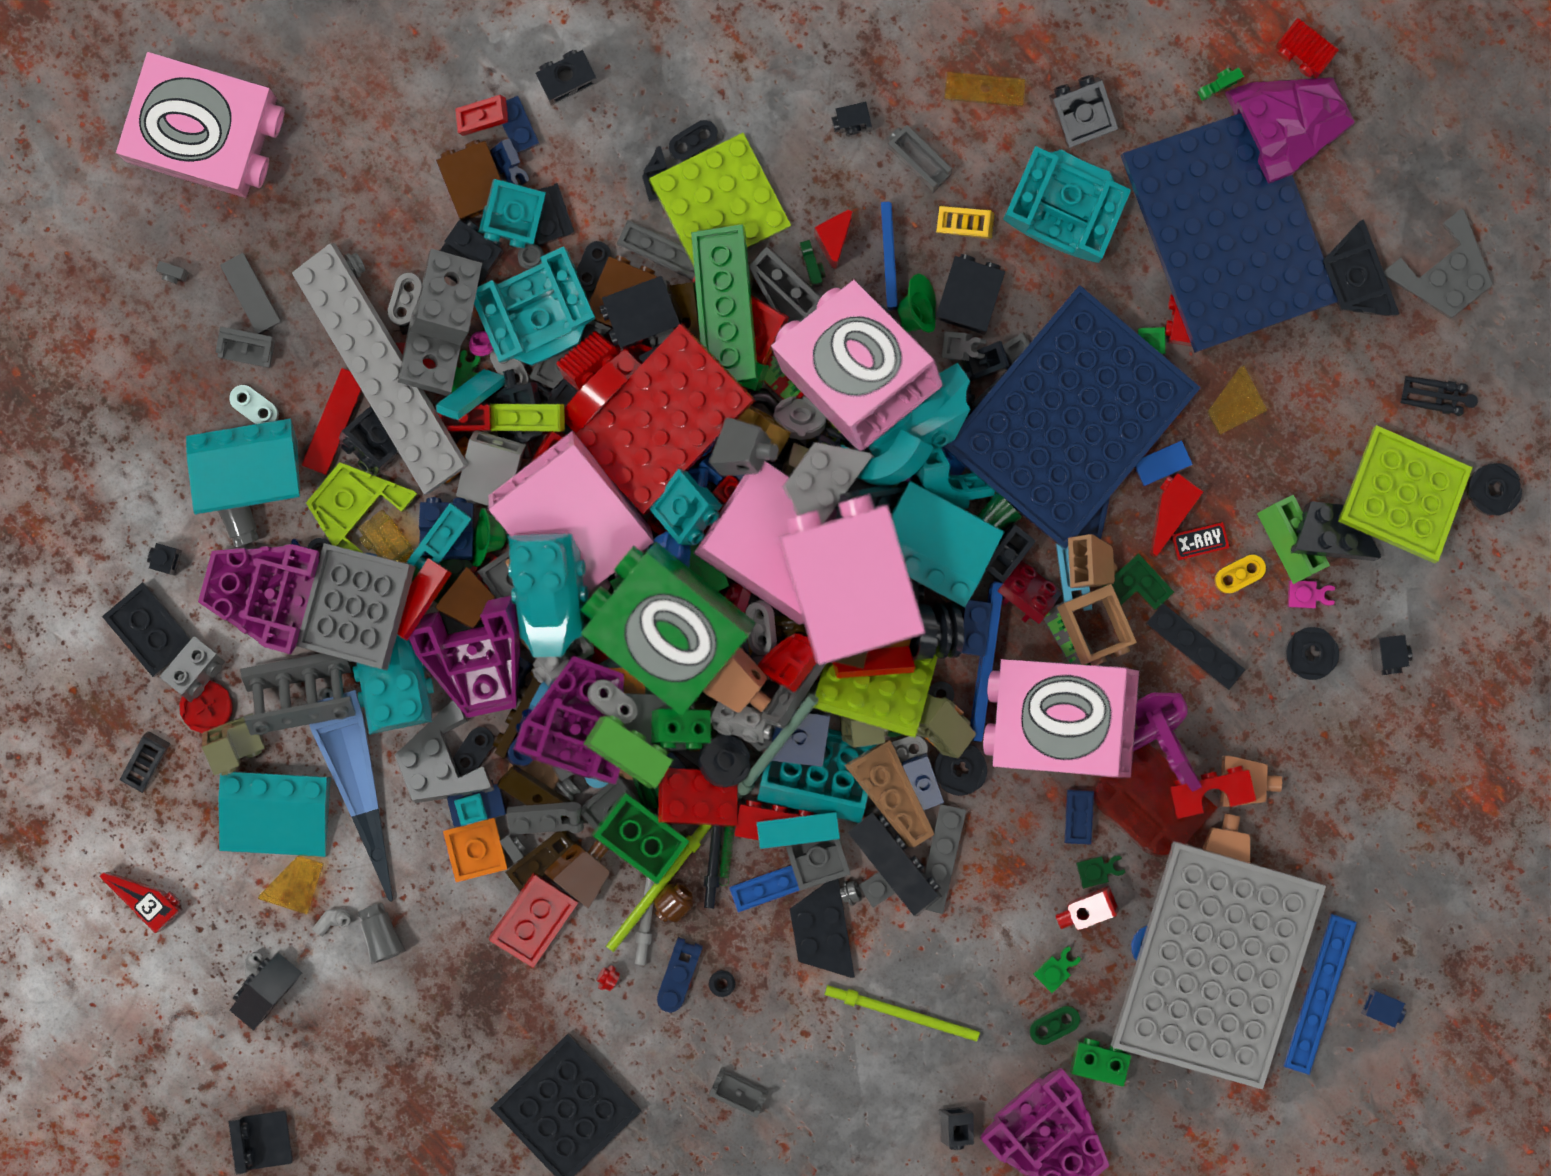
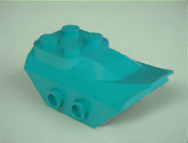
(936, 418)
(547, 591)
(395, 695)

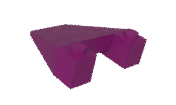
(476, 664)

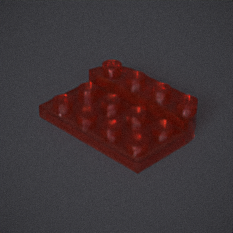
(1145, 806)

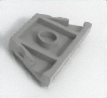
(822, 477)

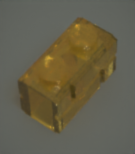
(385, 538)

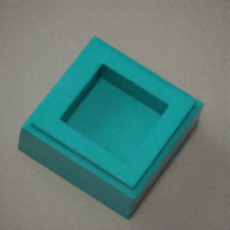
(470, 809)

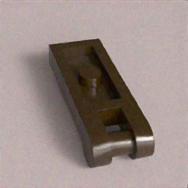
(539, 859)

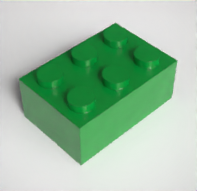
(639, 838)

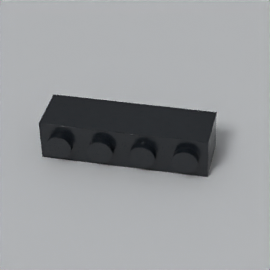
(895, 864)

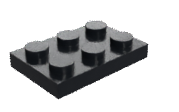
(147, 629)

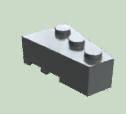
(784, 286)

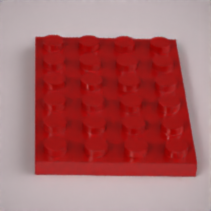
(663, 417)

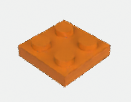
(475, 850)

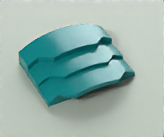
(1067, 204)
(535, 310)

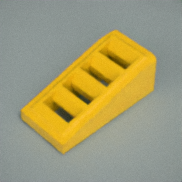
(987, 228)

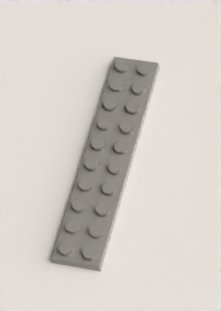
(376, 368)

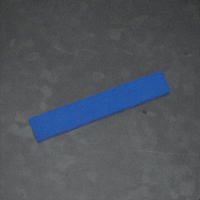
(986, 664)
(1319, 994)

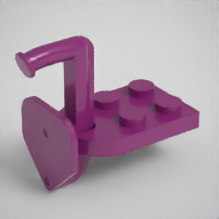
(1156, 720)

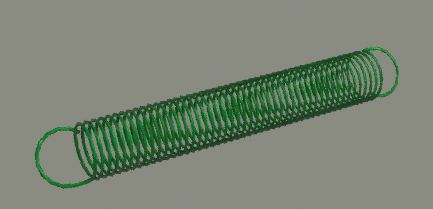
(726, 854)

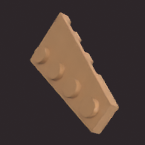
(889, 788)

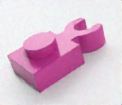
(1304, 594)

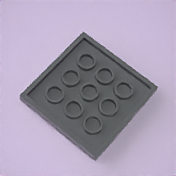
(355, 606)

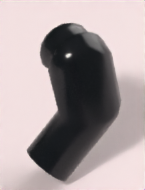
(765, 397)

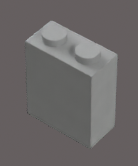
(490, 465)

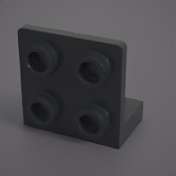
(260, 1141)

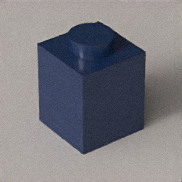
(1384, 1008)

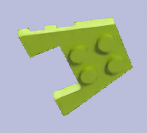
(347, 497)

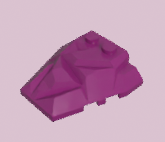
(1290, 120)
(261, 591)
(564, 720)
(1047, 1131)

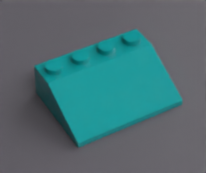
(243, 466)
(942, 543)
(817, 787)
(273, 813)

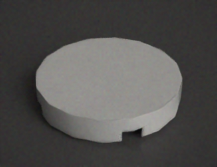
(800, 418)

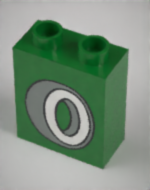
(665, 626)

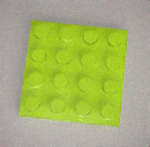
(720, 191)
(1405, 494)
(878, 700)

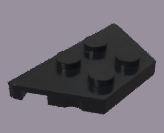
(1358, 275)
(1325, 536)
(822, 930)

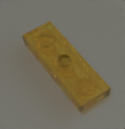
(967, 88)

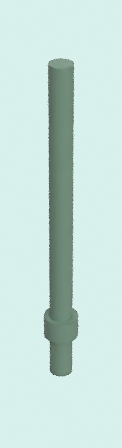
(747, 784)

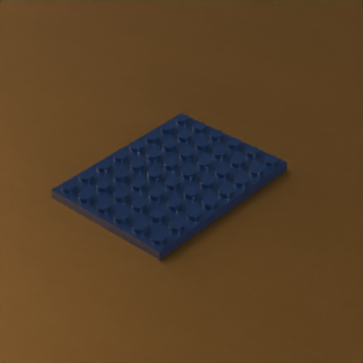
(1224, 236)
(1072, 417)

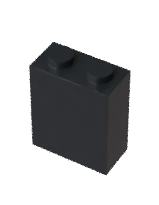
(970, 294)
(639, 313)

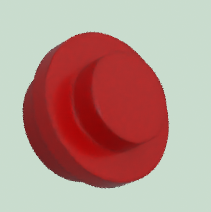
(607, 978)

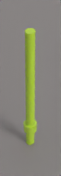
(655, 890)
(852, 998)

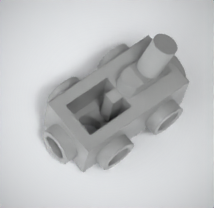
(550, 667)
(745, 724)

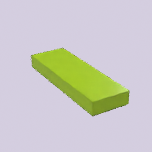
(527, 417)

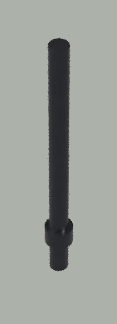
(712, 880)

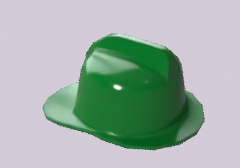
(919, 306)
(488, 537)

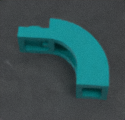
(898, 463)
(955, 489)

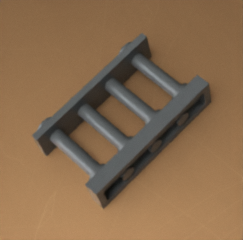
(294, 671)

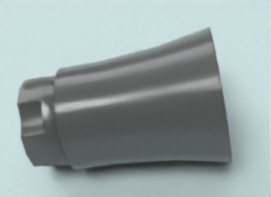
(239, 525)
(379, 934)

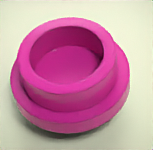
(480, 344)

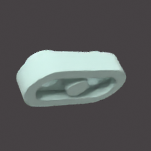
(253, 405)

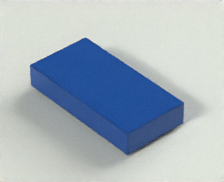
(1163, 463)

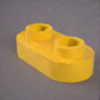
(1239, 574)

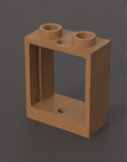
(1116, 616)

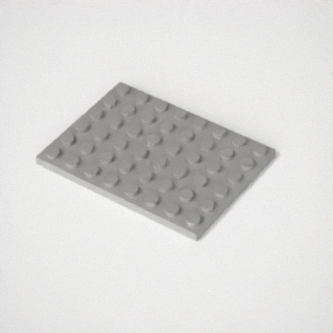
(1218, 965)

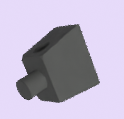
(741, 449)

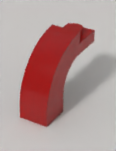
(599, 390)

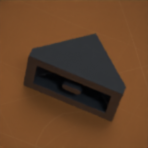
(992, 363)

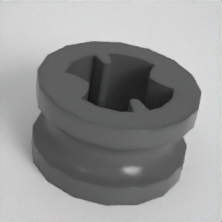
(569, 788)

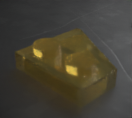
(1236, 403)
(295, 885)

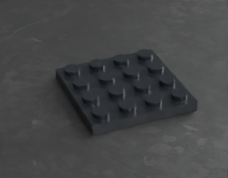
(566, 1108)

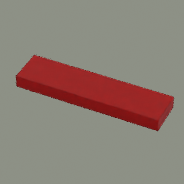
(332, 422)

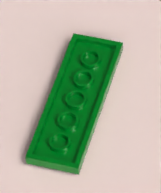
(725, 299)

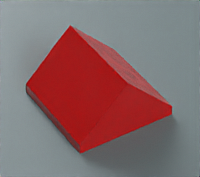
(832, 236)

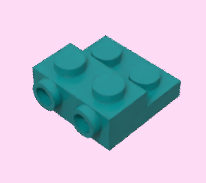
(512, 213)
(686, 509)

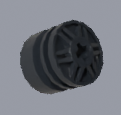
(942, 633)

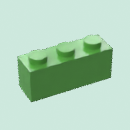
(1281, 526)
(628, 751)

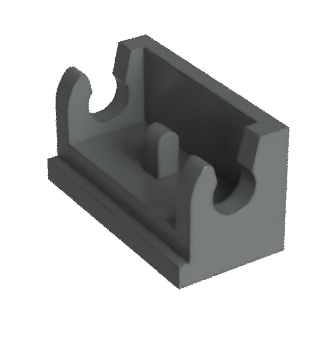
(245, 347)
(738, 1093)

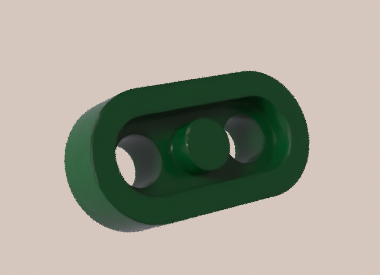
(1054, 1025)

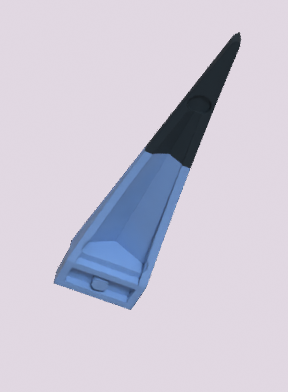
(349, 761)

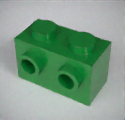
(671, 728)
(1099, 1062)

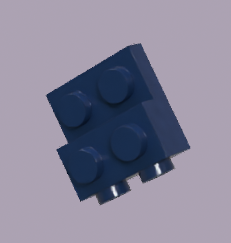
(430, 513)

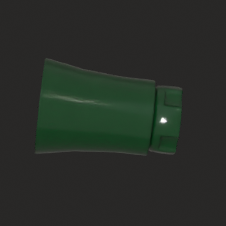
(999, 513)

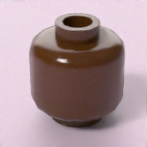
(673, 903)

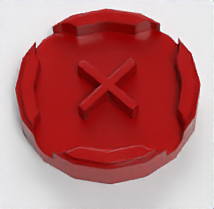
(208, 710)

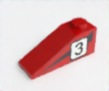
(149, 903)

